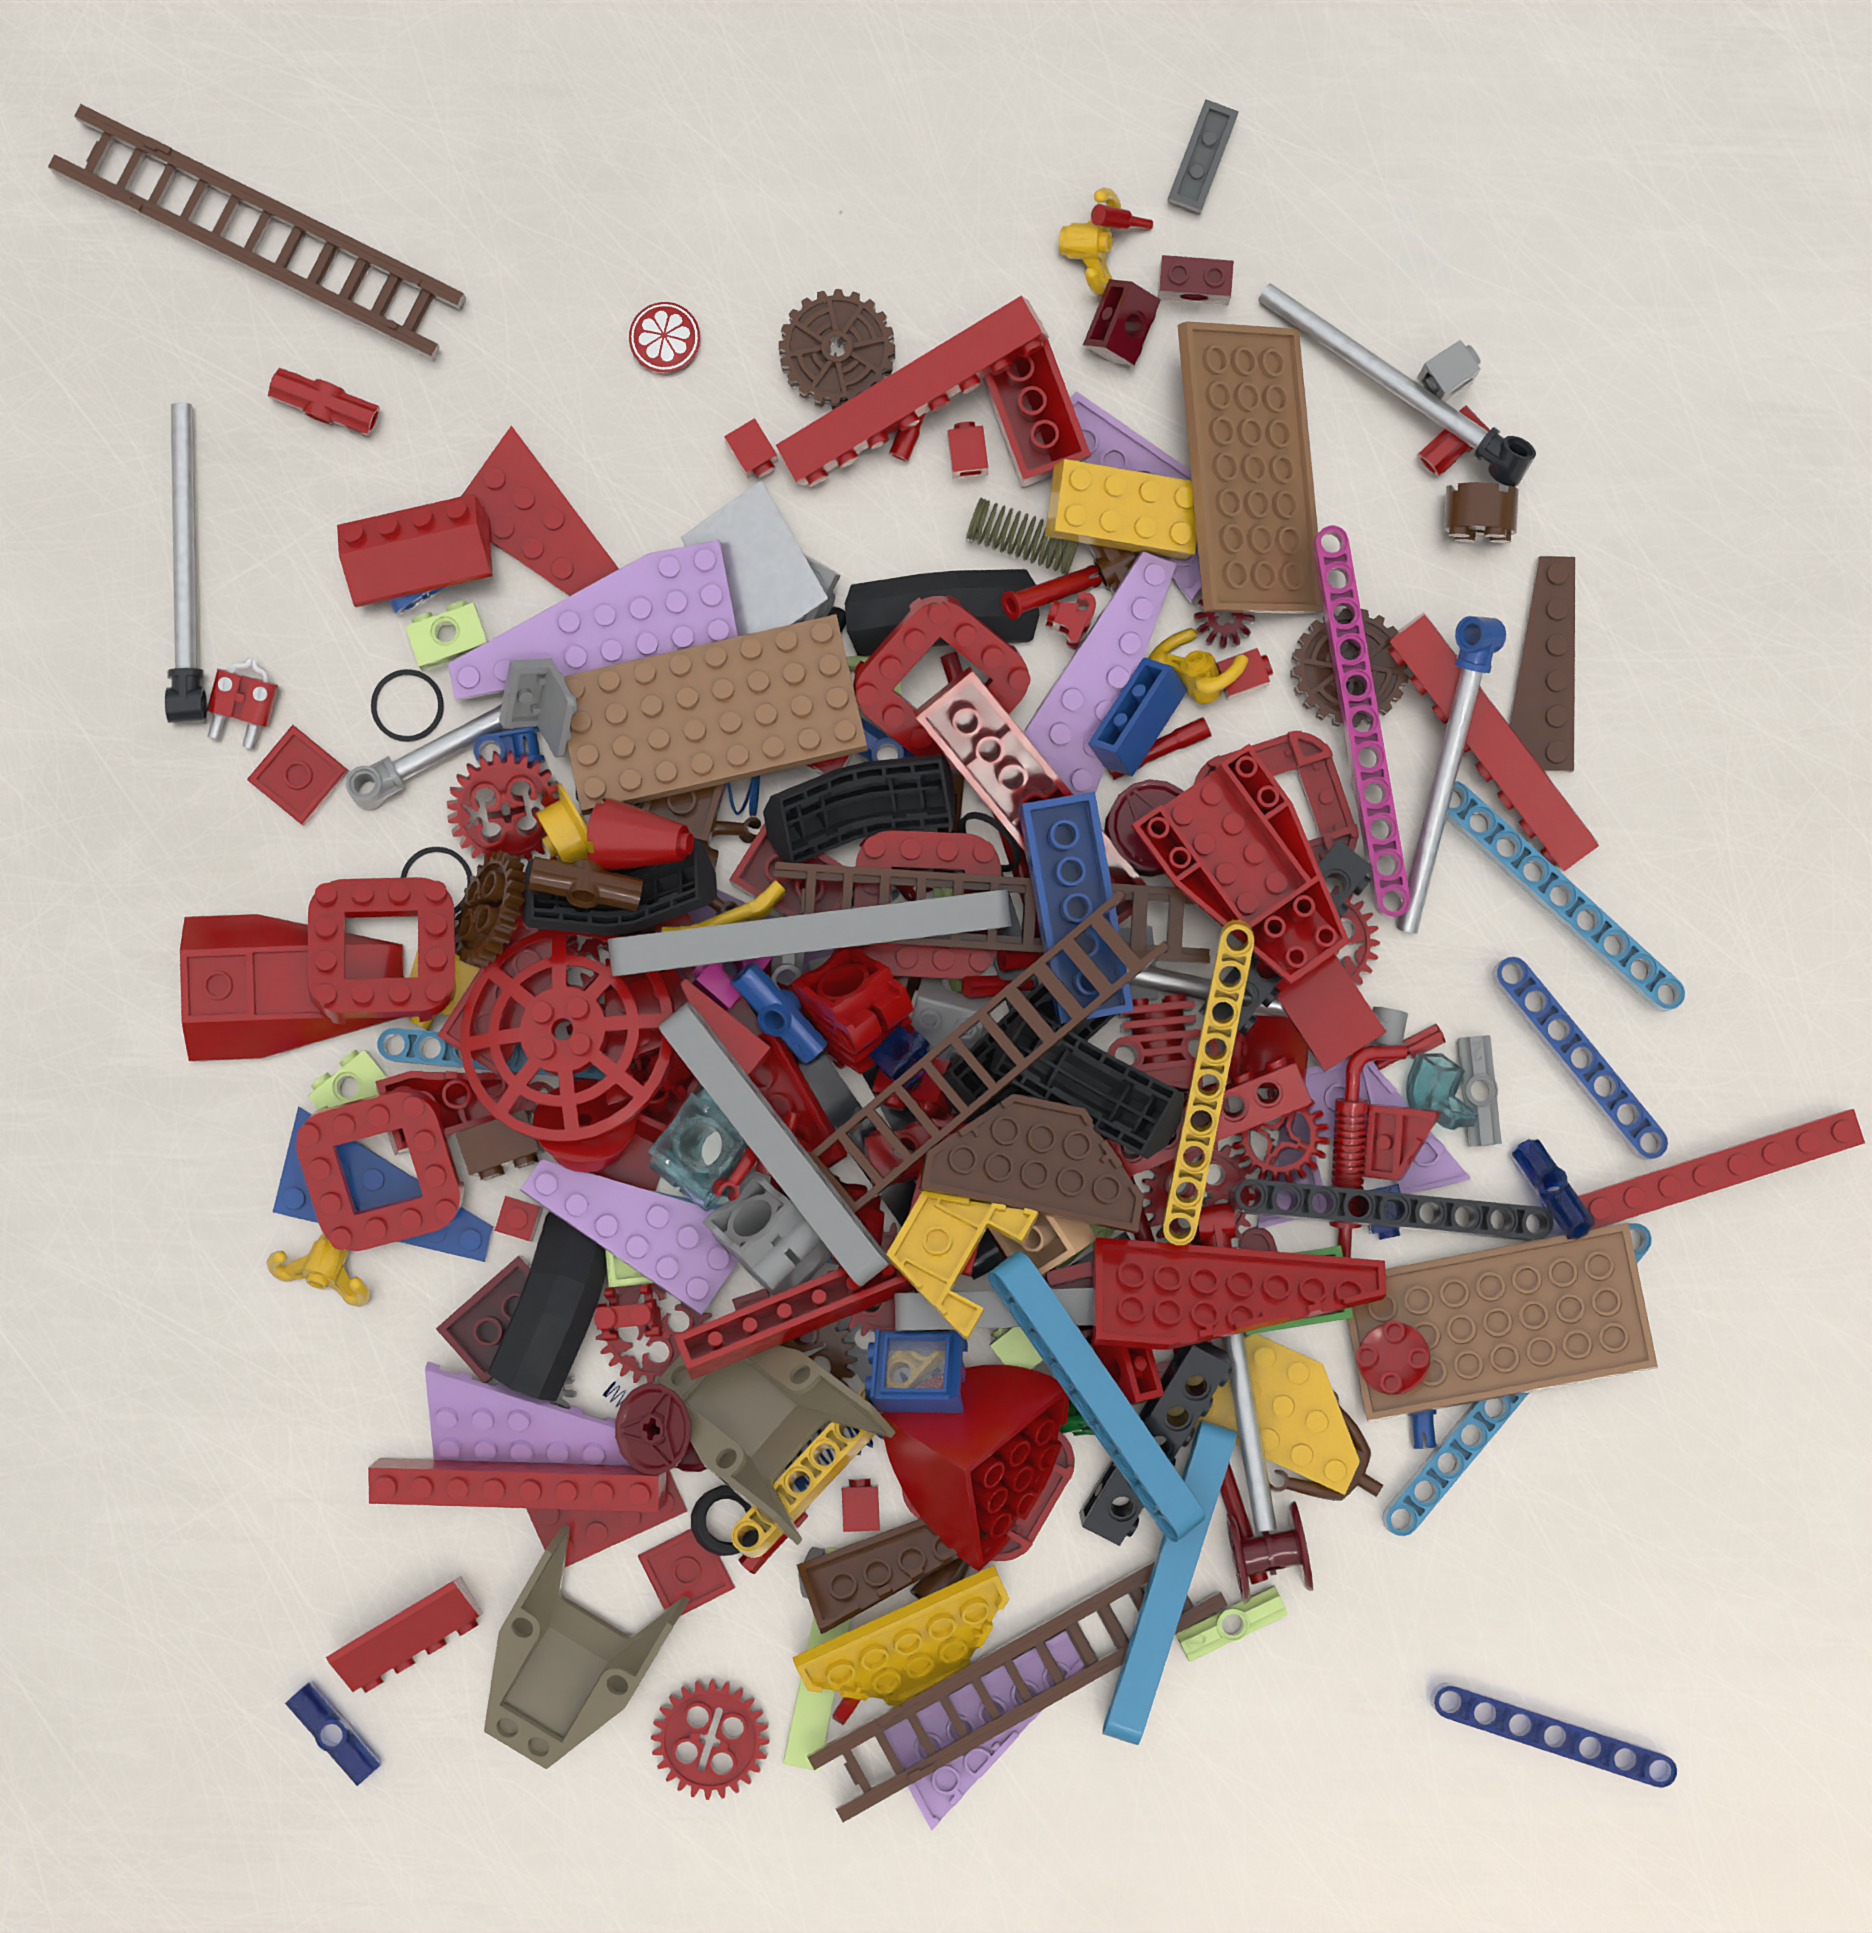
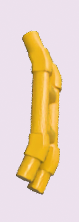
(753, 910)

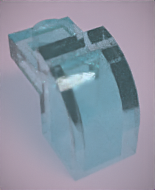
(1433, 1086)

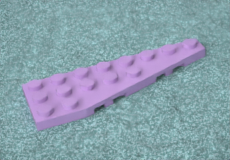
(637, 612)

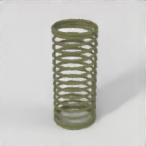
(977, 523)

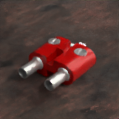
(242, 699)

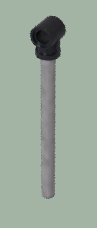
(1507, 456)
(186, 698)

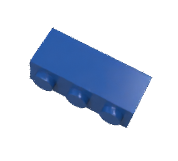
(1137, 716)

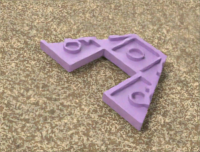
(1429, 1170)

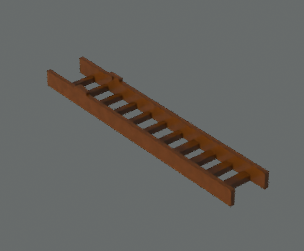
(1028, 1013)

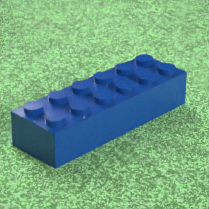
(1068, 885)

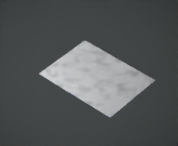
(762, 562)

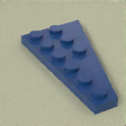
(374, 1184)

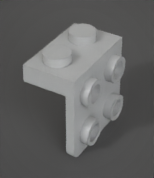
(539, 697)

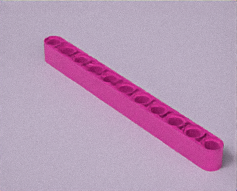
(1365, 704)

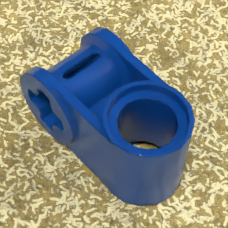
(512, 740)

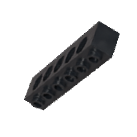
(1338, 863)
(1198, 1359)

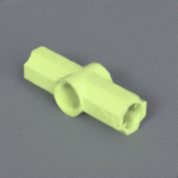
(1209, 1635)

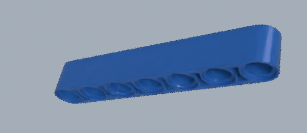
(1596, 1065)

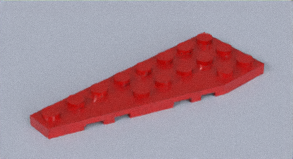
(1196, 1293)

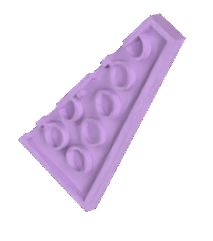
(1121, 447)
(640, 1227)

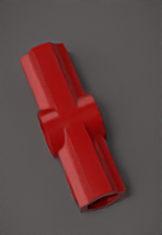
(323, 401)

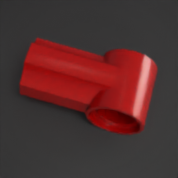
(1446, 447)

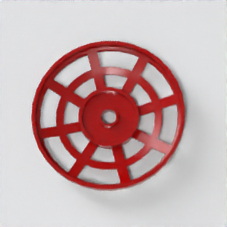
(570, 1055)

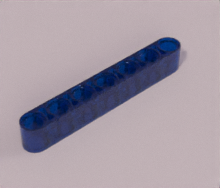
(1569, 1744)

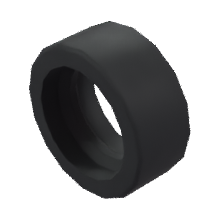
(699, 1527)

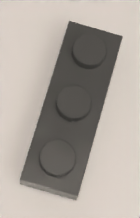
(1202, 156)

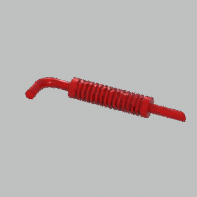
(1351, 1134)

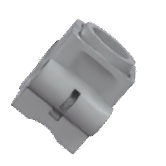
(768, 1236)

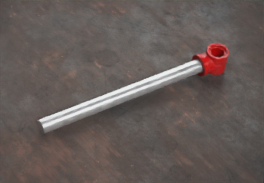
(1216, 1229)

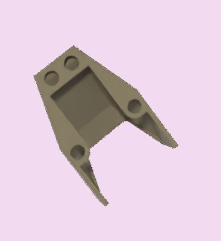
(760, 1415)
(562, 1667)

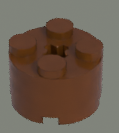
(1481, 512)

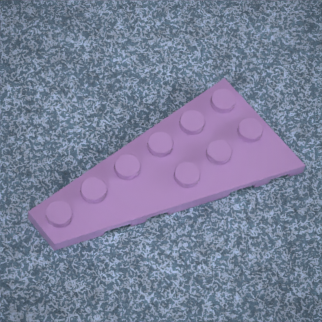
(507, 1426)
(948, 1784)

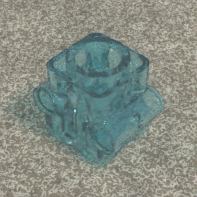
(679, 1150)

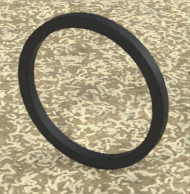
(380, 685)
(996, 824)
(438, 849)

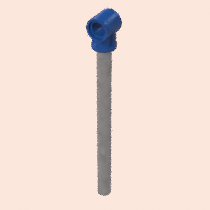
(1477, 642)

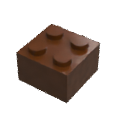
(496, 1146)

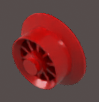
(590, 1154)

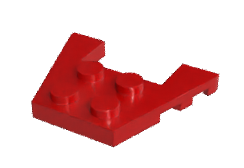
(649, 1039)

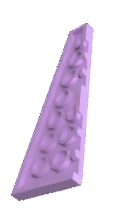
(1099, 674)

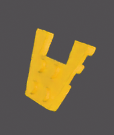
(939, 1243)

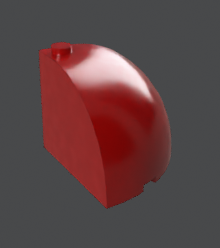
(980, 1464)

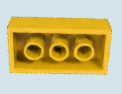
(1122, 509)

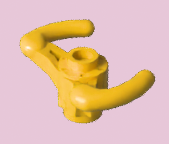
(1091, 244)
(1198, 668)
(321, 1269)

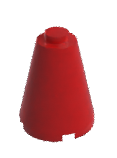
(634, 837)

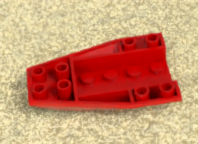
(1246, 858)
(250, 986)

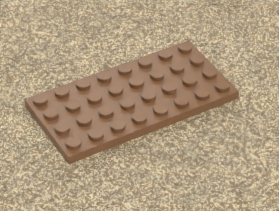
(1250, 467)
(713, 714)
(1515, 1320)

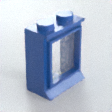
(916, 1371)

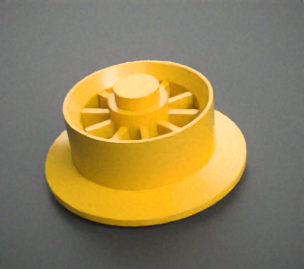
(565, 829)

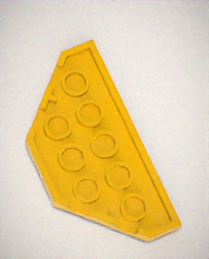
(1295, 1414)
(908, 1646)

